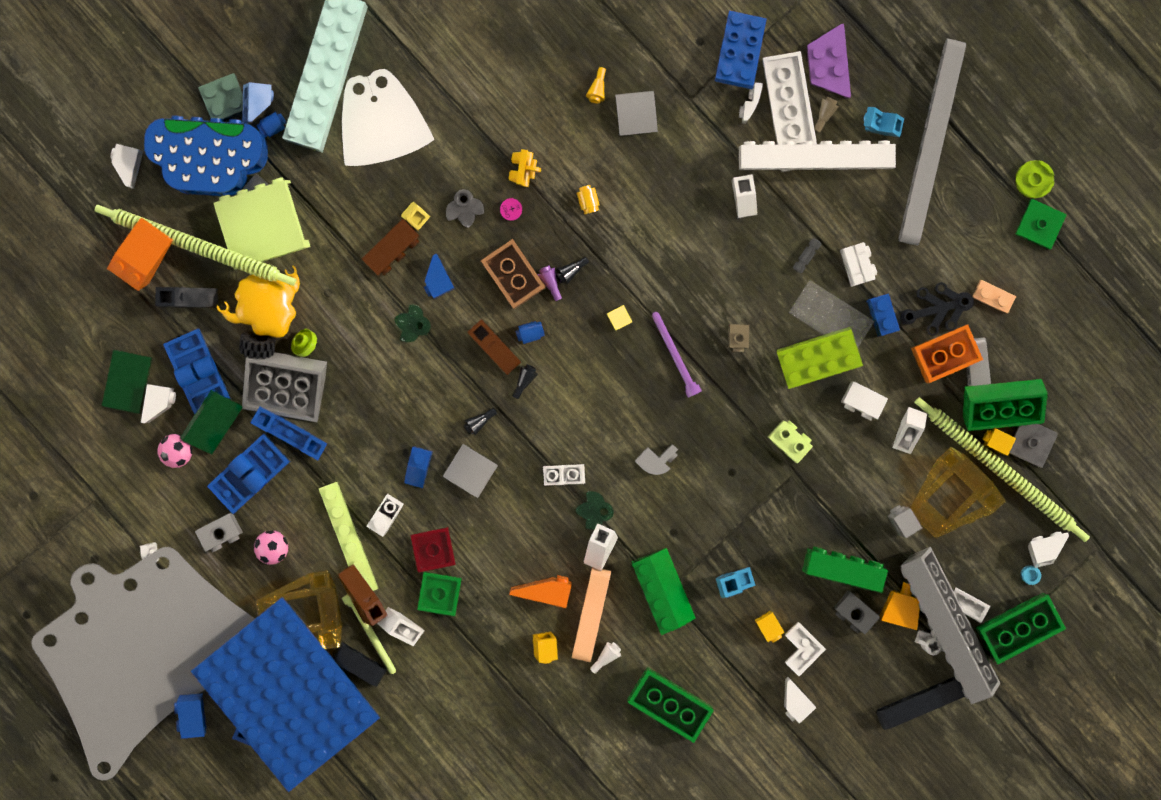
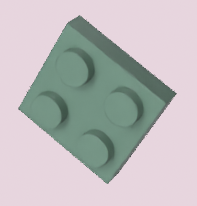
(223, 97)

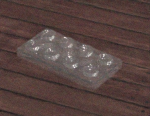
(828, 313)

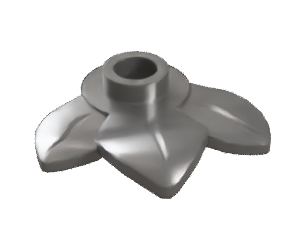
(464, 211)

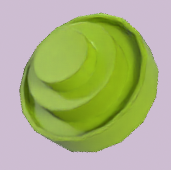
(304, 343)

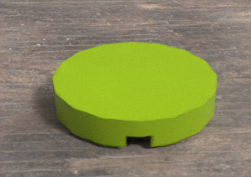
(1034, 179)

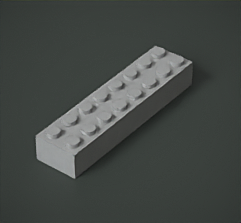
(950, 625)

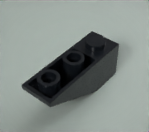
(186, 297)

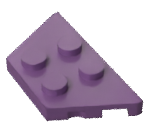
(829, 62)

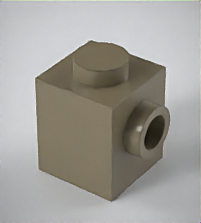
(738, 337)

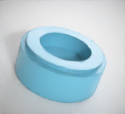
(1030, 575)

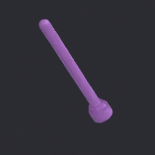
(691, 387)

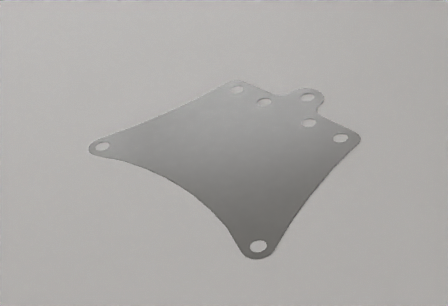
(134, 651)

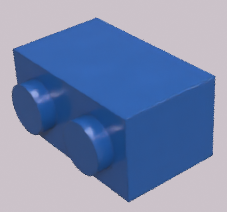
(883, 315)
(191, 716)

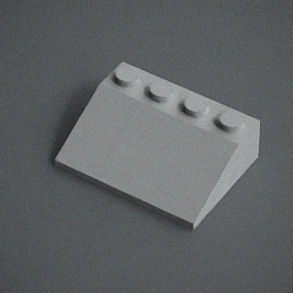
(285, 385)

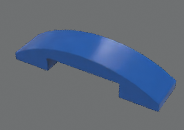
(289, 432)

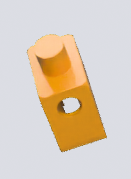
(901, 608)

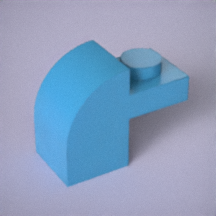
(883, 123)
(735, 582)

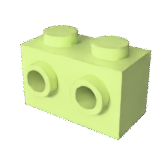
(790, 441)

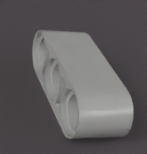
(979, 372)

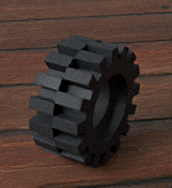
(256, 345)

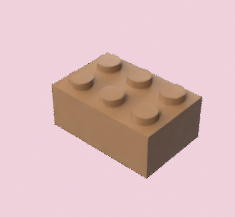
(513, 274)

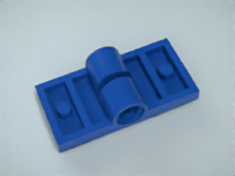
(740, 50)
(194, 368)
(248, 473)

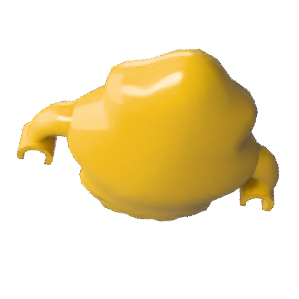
(264, 305)

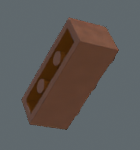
(391, 248)

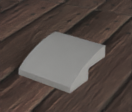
(636, 113)
(470, 470)

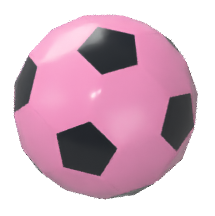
(174, 451)
(271, 547)

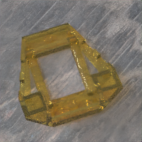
(973, 477)
(325, 589)

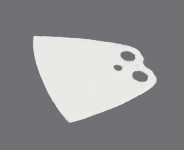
(380, 128)

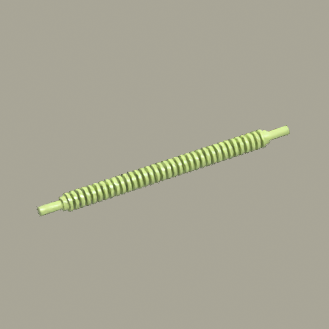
(202, 247)
(1002, 469)

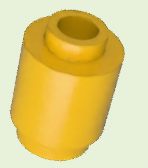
(588, 199)

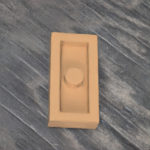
(994, 296)

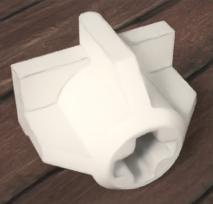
(928, 642)

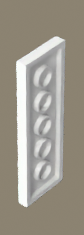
(789, 98)

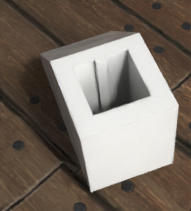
(744, 195)
(385, 515)
(600, 547)
(1046, 550)

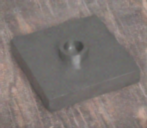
(1033, 443)

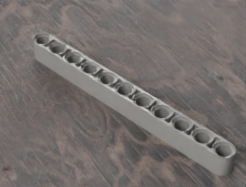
(932, 142)

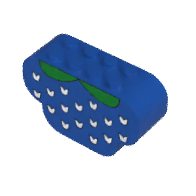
(205, 155)

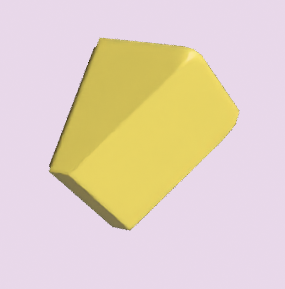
(415, 216)
(619, 318)

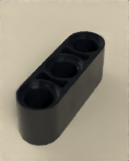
(359, 664)

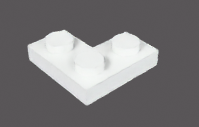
(808, 649)

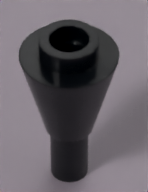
(567, 272)
(526, 376)
(475, 424)

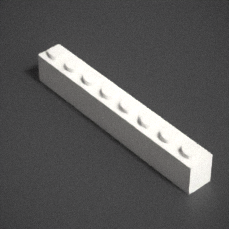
(817, 157)

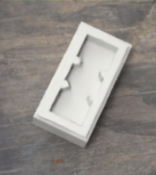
(148, 549)
(971, 606)

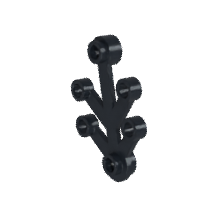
(940, 308)

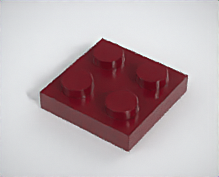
(433, 549)

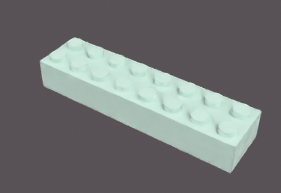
(324, 73)

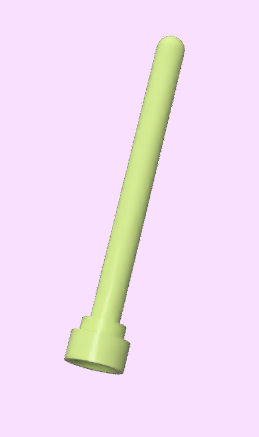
(373, 638)

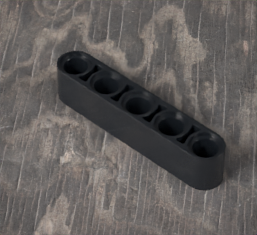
(920, 703)

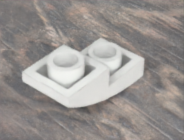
(749, 107)
(564, 474)

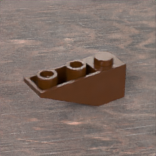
(494, 347)
(362, 596)

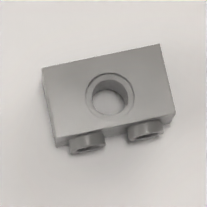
(904, 521)
(208, 537)

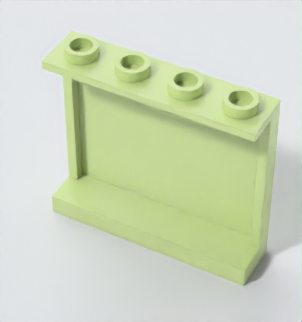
(261, 222)

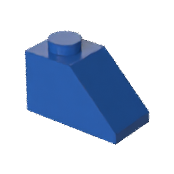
(437, 279)
(418, 466)

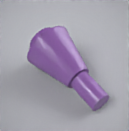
(548, 277)

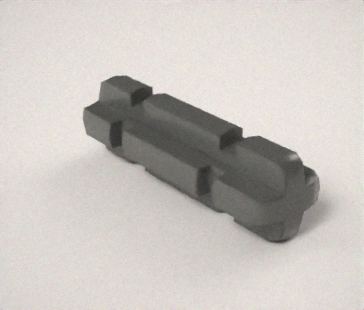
(807, 255)

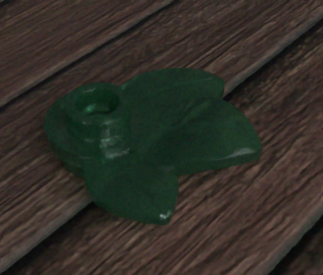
(409, 324)
(591, 510)

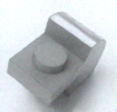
(656, 465)

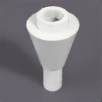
(609, 653)

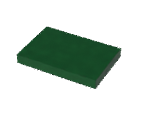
(127, 381)
(211, 422)

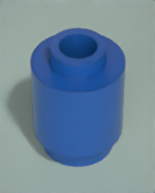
(271, 124)
(530, 332)

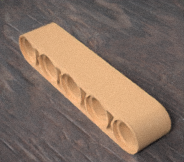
(591, 614)

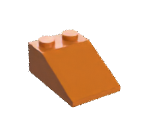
(140, 254)
(947, 354)
(549, 591)

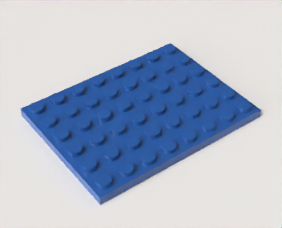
(285, 694)

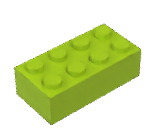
(819, 357)

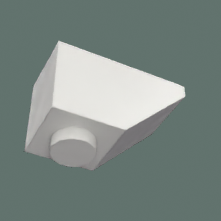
(127, 163)
(156, 402)
(910, 430)
(401, 627)
(796, 703)

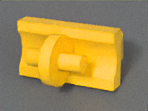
(526, 168)

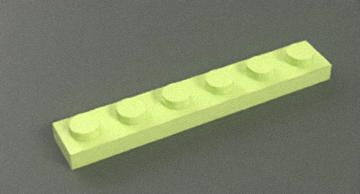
(346, 531)

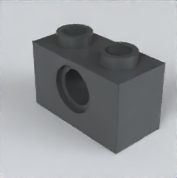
(866, 618)

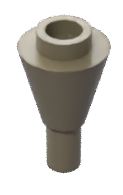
(827, 109)

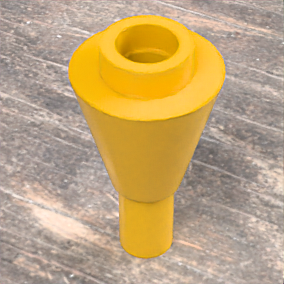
(596, 91)

